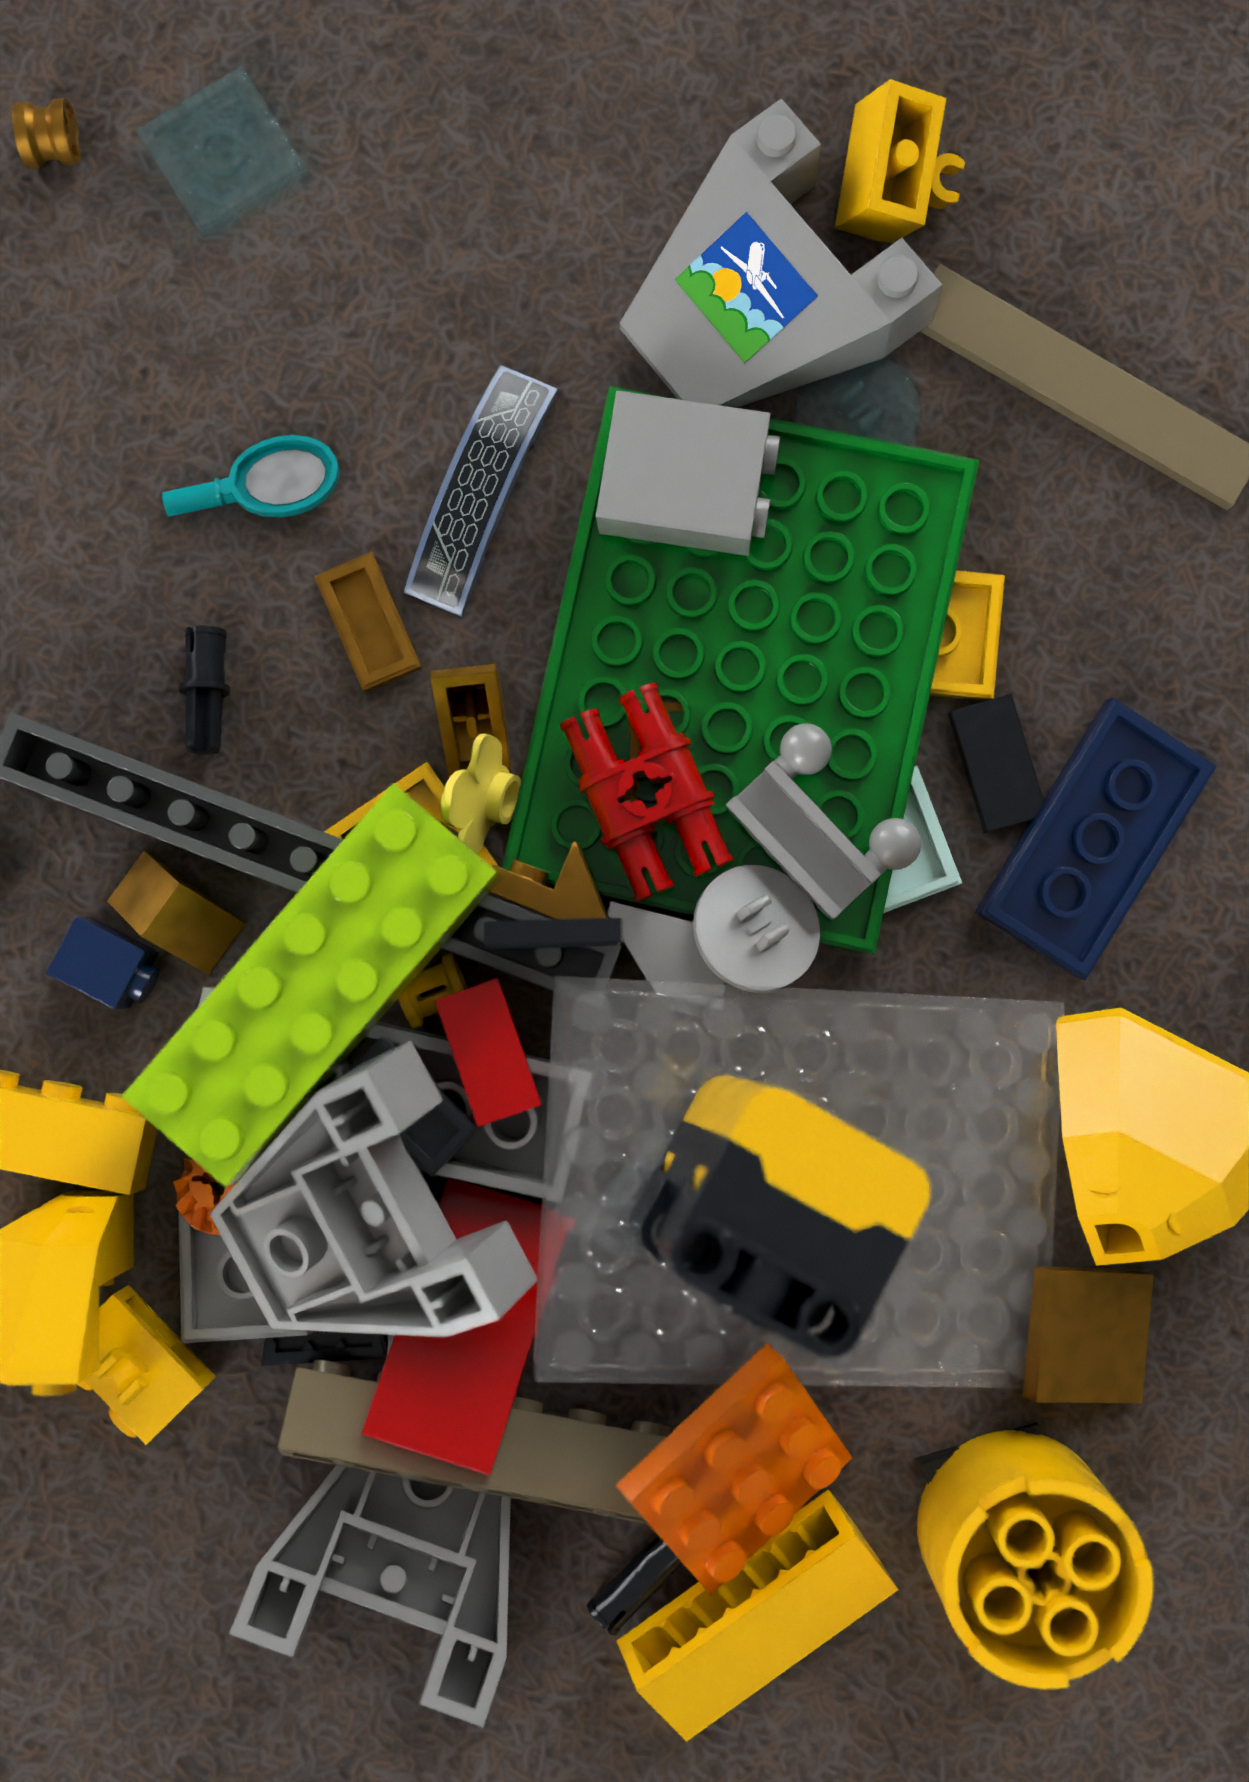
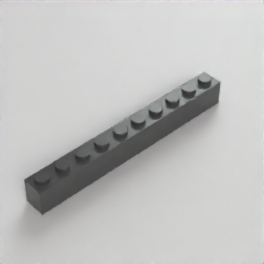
(242, 836)

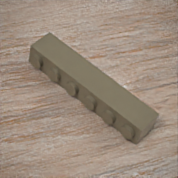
(540, 1459)

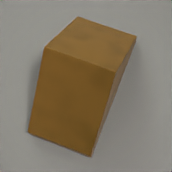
(467, 705)
(175, 914)

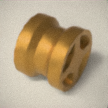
(46, 133)

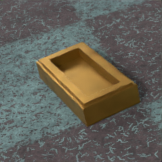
(368, 622)

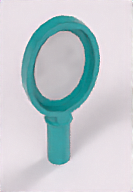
(268, 479)

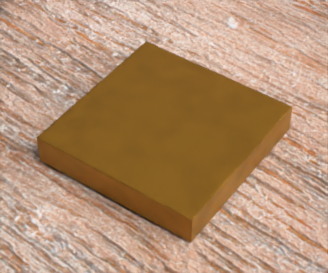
(1087, 1335)

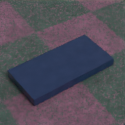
(1096, 838)

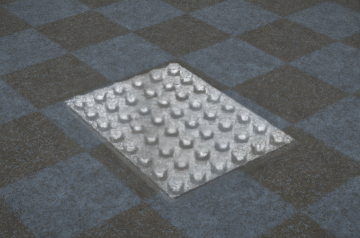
(933, 1077)

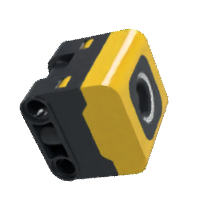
(781, 1212)

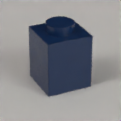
(105, 964)

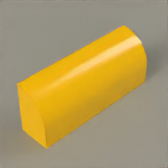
(787, 1601)

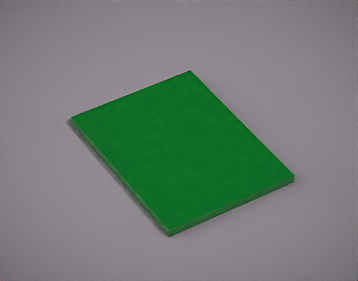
(817, 626)

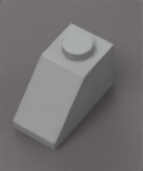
(662, 946)

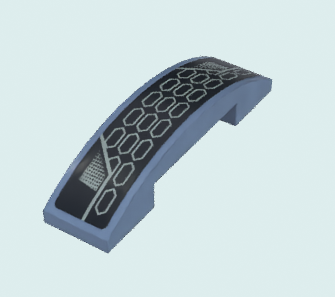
(478, 489)

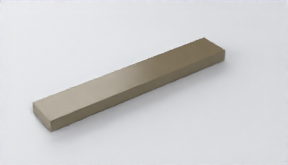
(1089, 390)

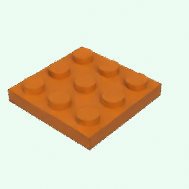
(736, 1469)

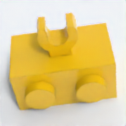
(895, 164)
(143, 1367)

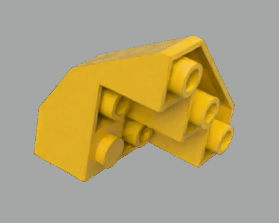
(1150, 1136)
(52, 1283)

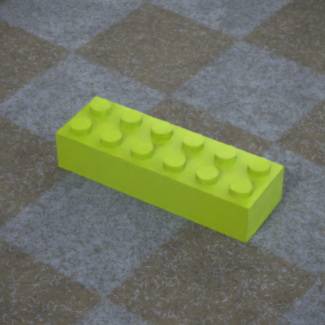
(312, 986)

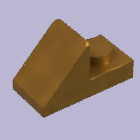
(572, 897)

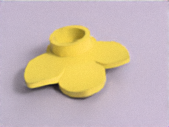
(480, 794)

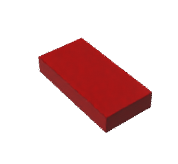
(488, 1052)

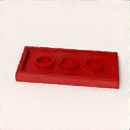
(459, 1390)

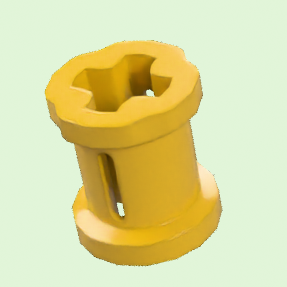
(418, 1007)

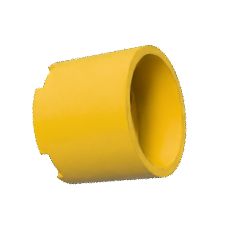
(1009, 1508)

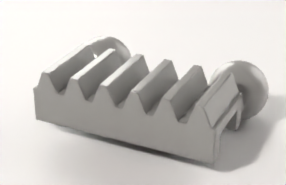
(805, 839)

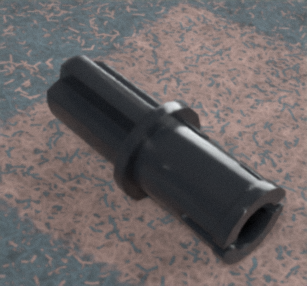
(204, 688)

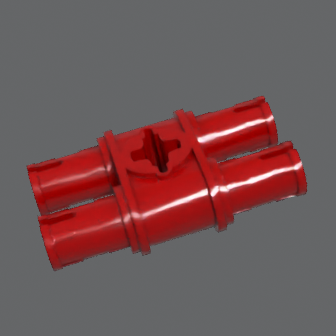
(611, 782)

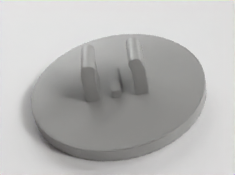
(756, 927)

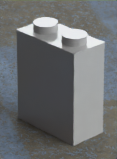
(686, 473)

